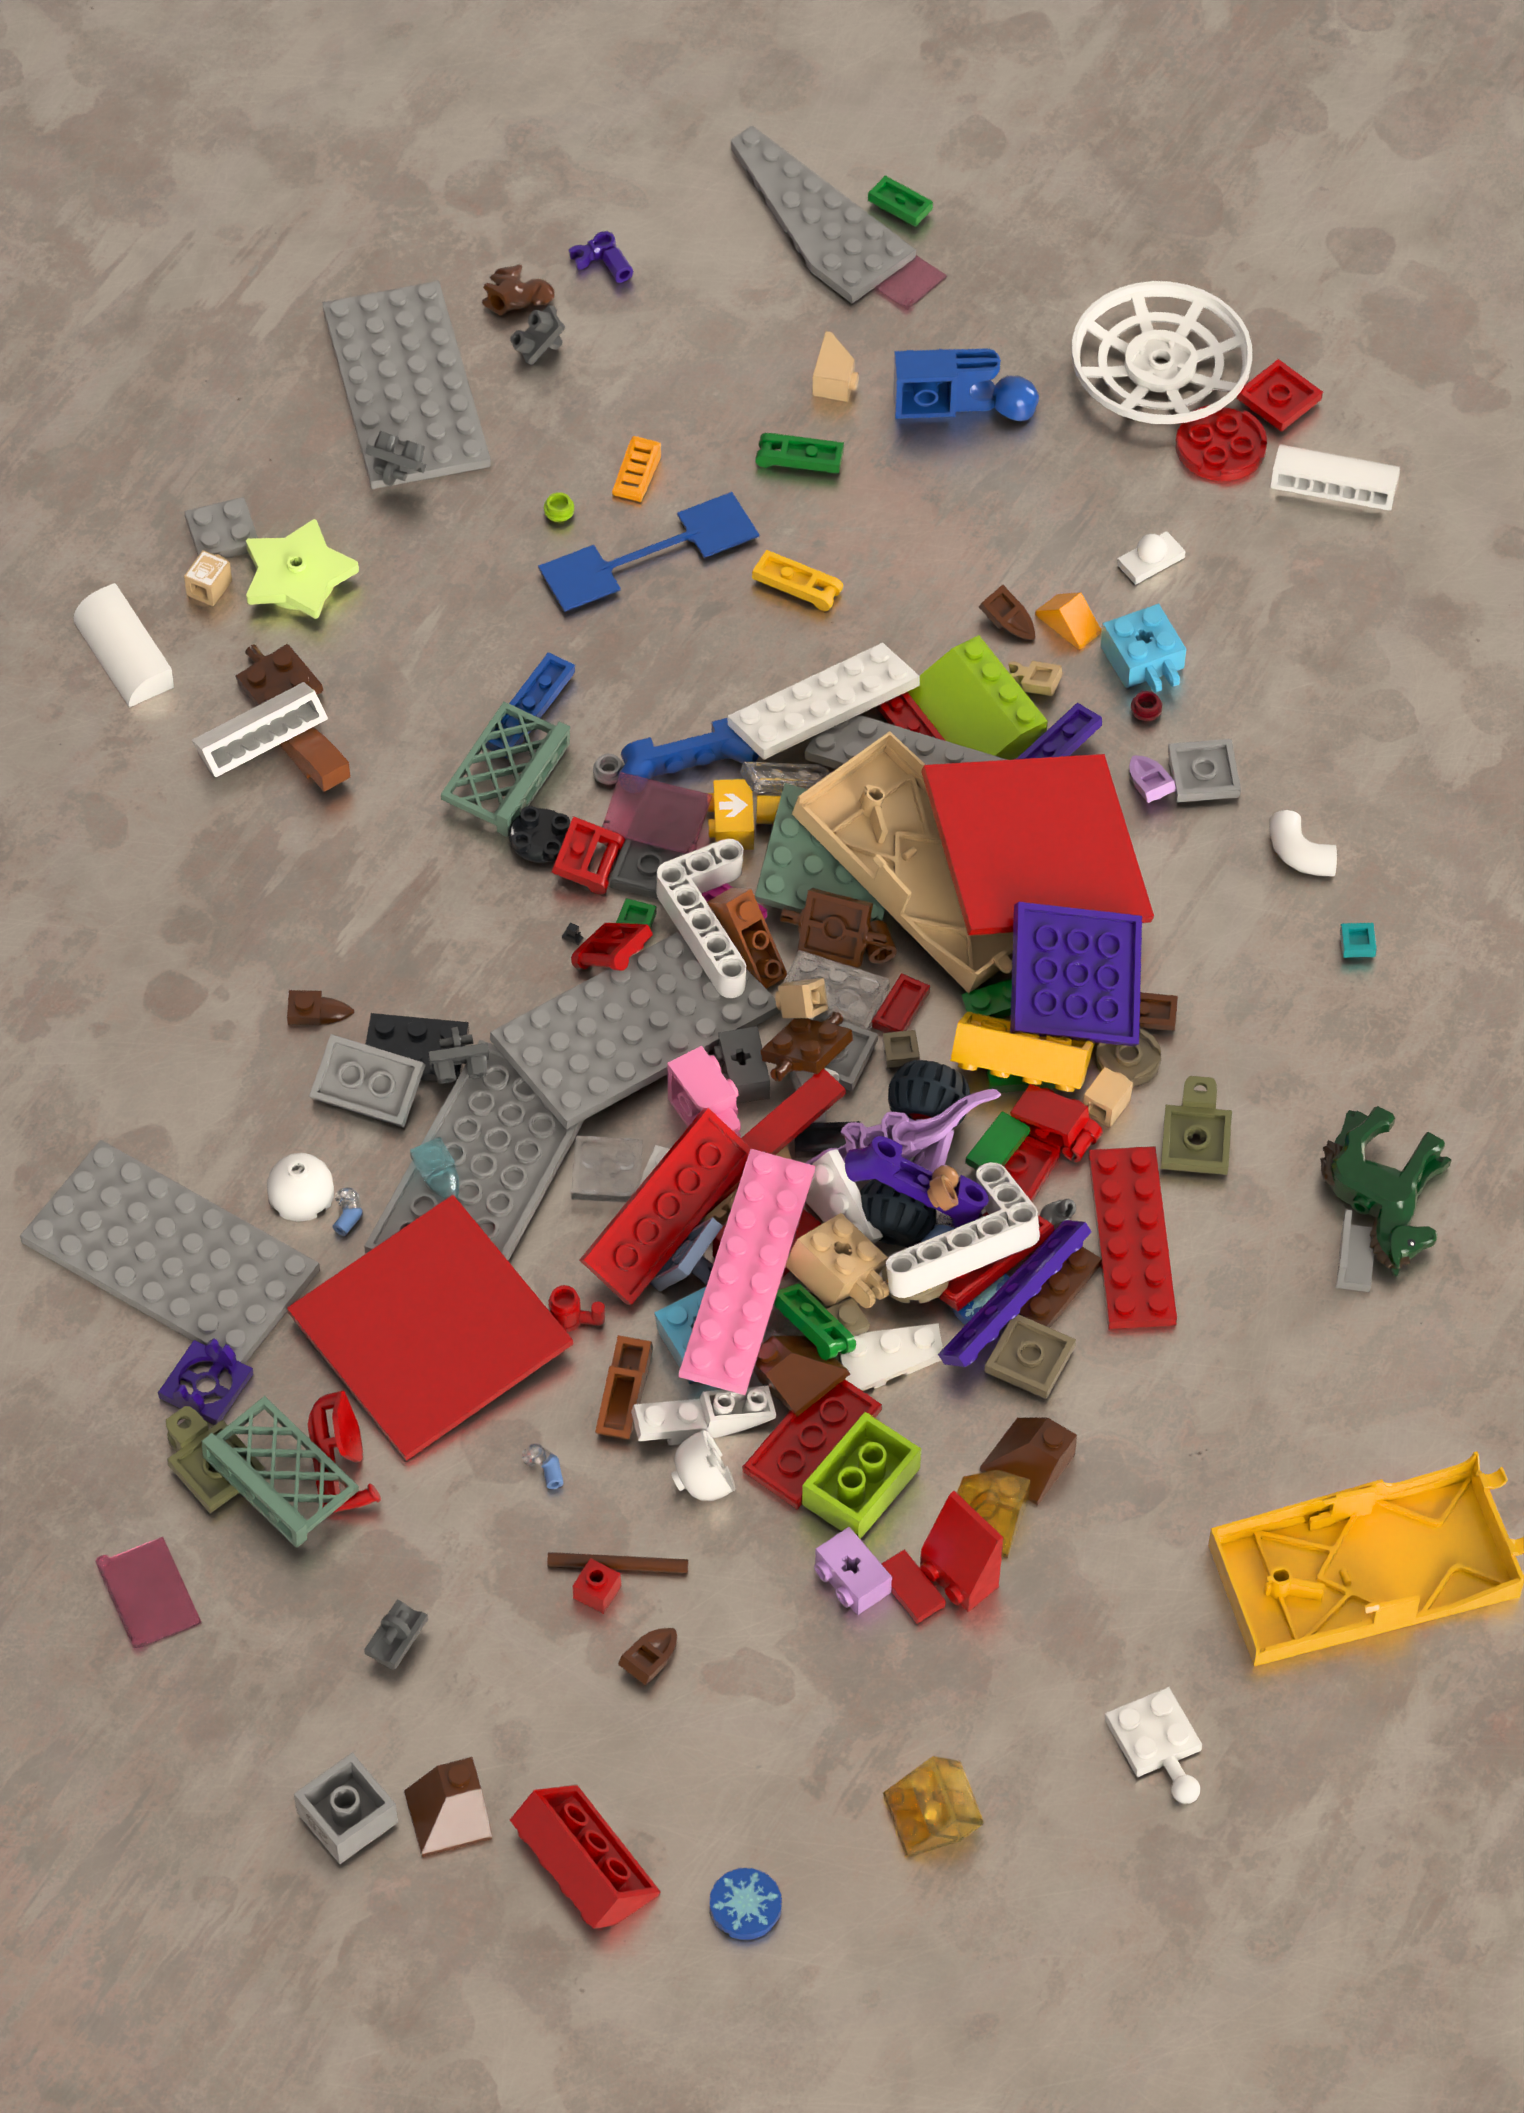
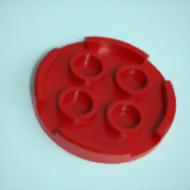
(1222, 445)

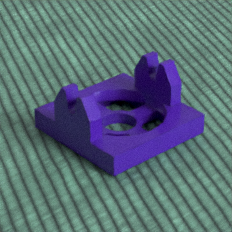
(223, 1358)

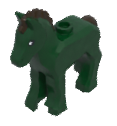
(1381, 1189)

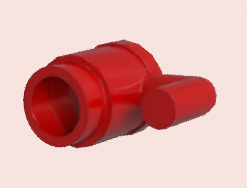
(566, 1308)

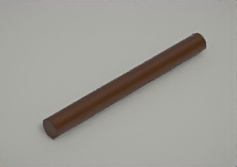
(619, 1562)

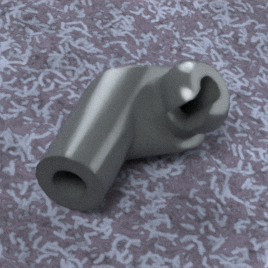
(1058, 1211)

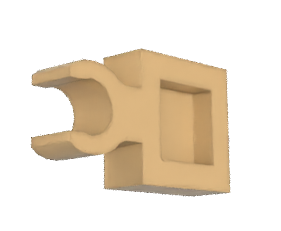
(1038, 677)

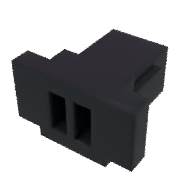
(573, 934)

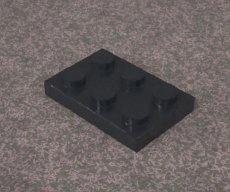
(413, 1038)

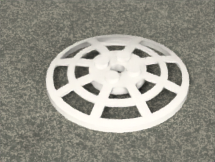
(1163, 344)

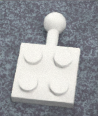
(1156, 1735)

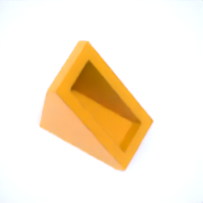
(1070, 618)

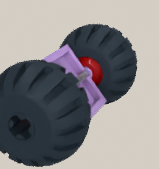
(921, 1092)

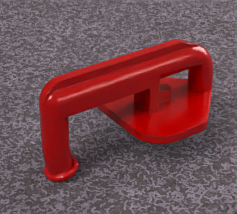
(347, 1440)

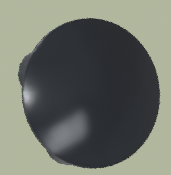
(538, 834)

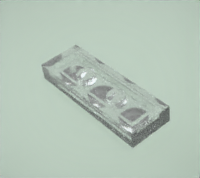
(771, 777)

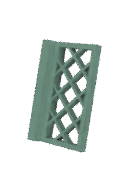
(530, 780)
(257, 1490)

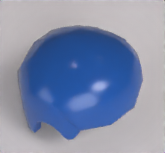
(1015, 397)

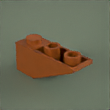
(748, 931)

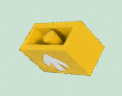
(732, 812)

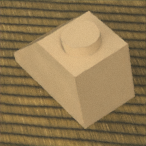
(834, 370)
(802, 998)

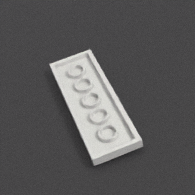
(823, 701)

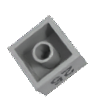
(346, 1808)

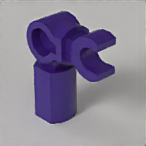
(603, 247)

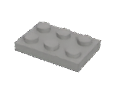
(367, 1080)

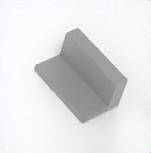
(1355, 1256)

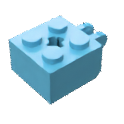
(1144, 648)
(677, 1322)

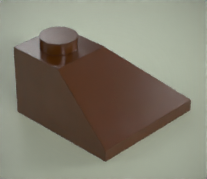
(797, 1371)
(1033, 1450)
(448, 1808)

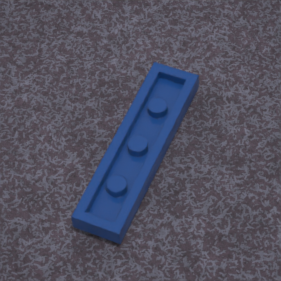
(536, 695)

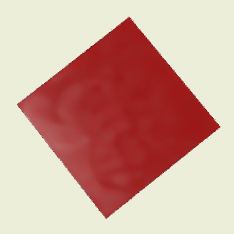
(1034, 836)
(429, 1327)

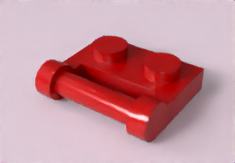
(578, 850)
(614, 939)

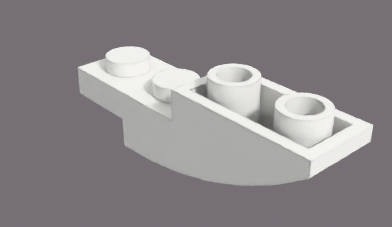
(716, 1411)

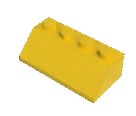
(989, 1045)

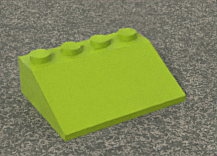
(978, 702)

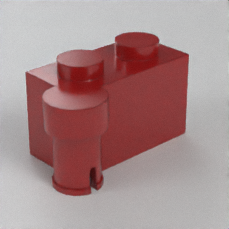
(1057, 1121)

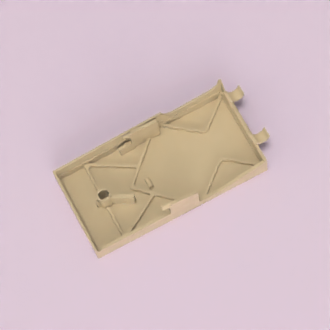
(885, 835)

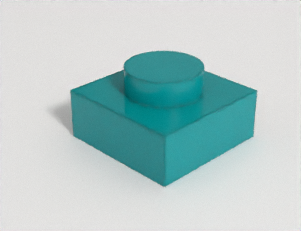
(1358, 940)

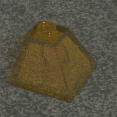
(999, 1500)

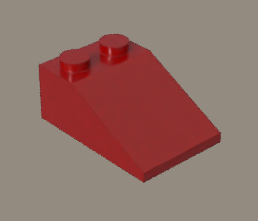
(962, 1554)

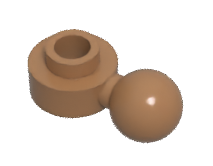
(942, 1187)

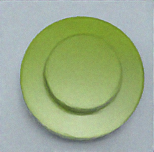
(558, 507)

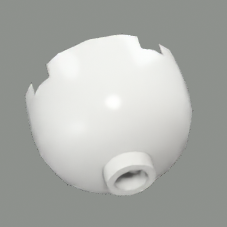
(300, 1187)
(701, 1468)

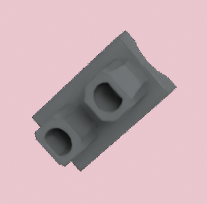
(542, 333)
(410, 457)
(473, 1055)
(395, 1634)

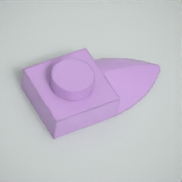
(1150, 778)

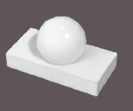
(1150, 557)

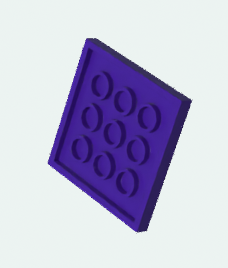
(1076, 974)

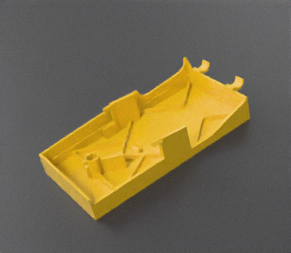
(1367, 1561)

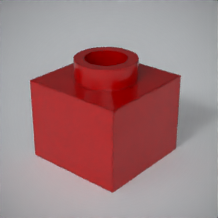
(600, 1593)

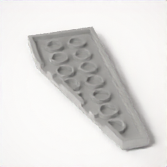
(830, 231)

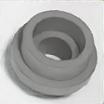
(605, 763)

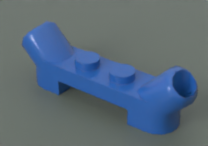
(649, 761)

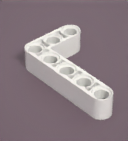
(680, 890)
(1005, 1231)

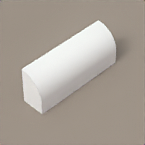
(1335, 477)
(123, 645)
(260, 729)

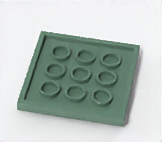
(800, 862)

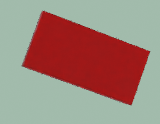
(901, 1005)
(913, 1587)

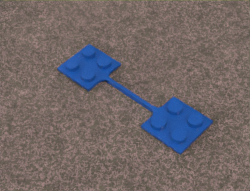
(587, 577)

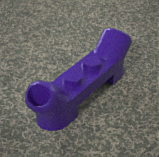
(884, 1163)

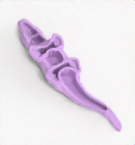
(908, 1132)

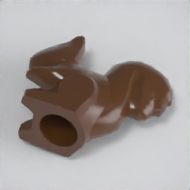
(511, 293)

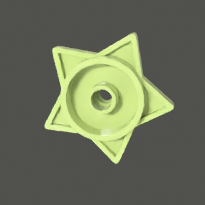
(297, 570)

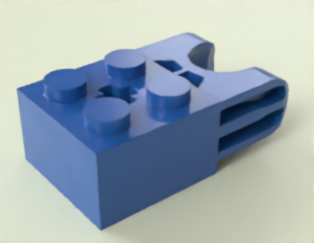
(943, 382)

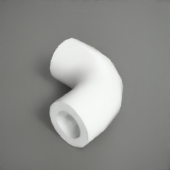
(1296, 849)

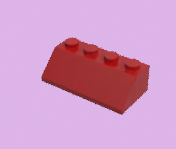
(583, 1855)

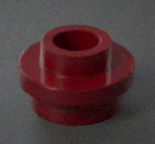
(1146, 699)

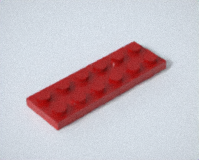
(667, 1206)
(1132, 1238)

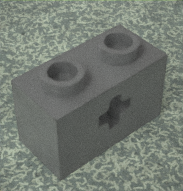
(742, 1063)

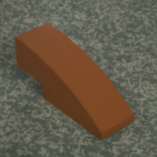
(317, 758)
(624, 1386)

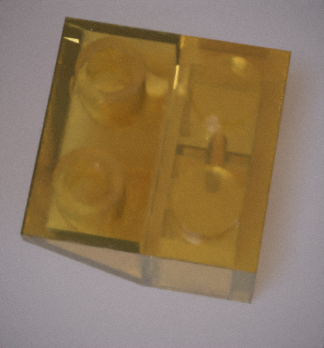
(933, 1806)

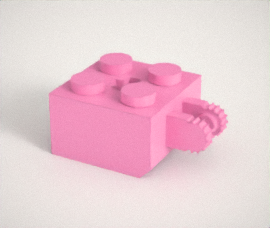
(697, 1084)

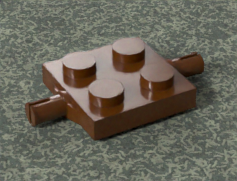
(275, 674)
(835, 927)
(806, 1045)

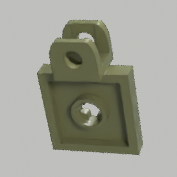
(1199, 1117)
(188, 1461)

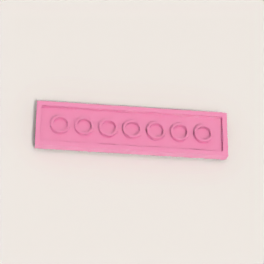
(747, 1272)

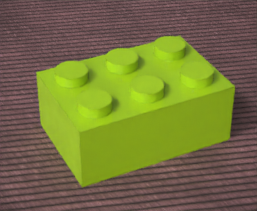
(861, 1476)

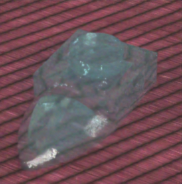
(436, 1167)

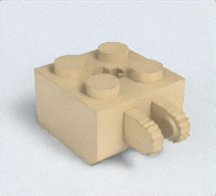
(839, 1263)

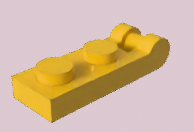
(797, 579)

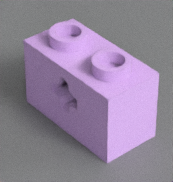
(852, 1571)

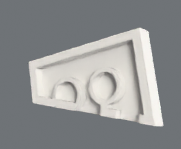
(836, 1194)
(891, 1353)

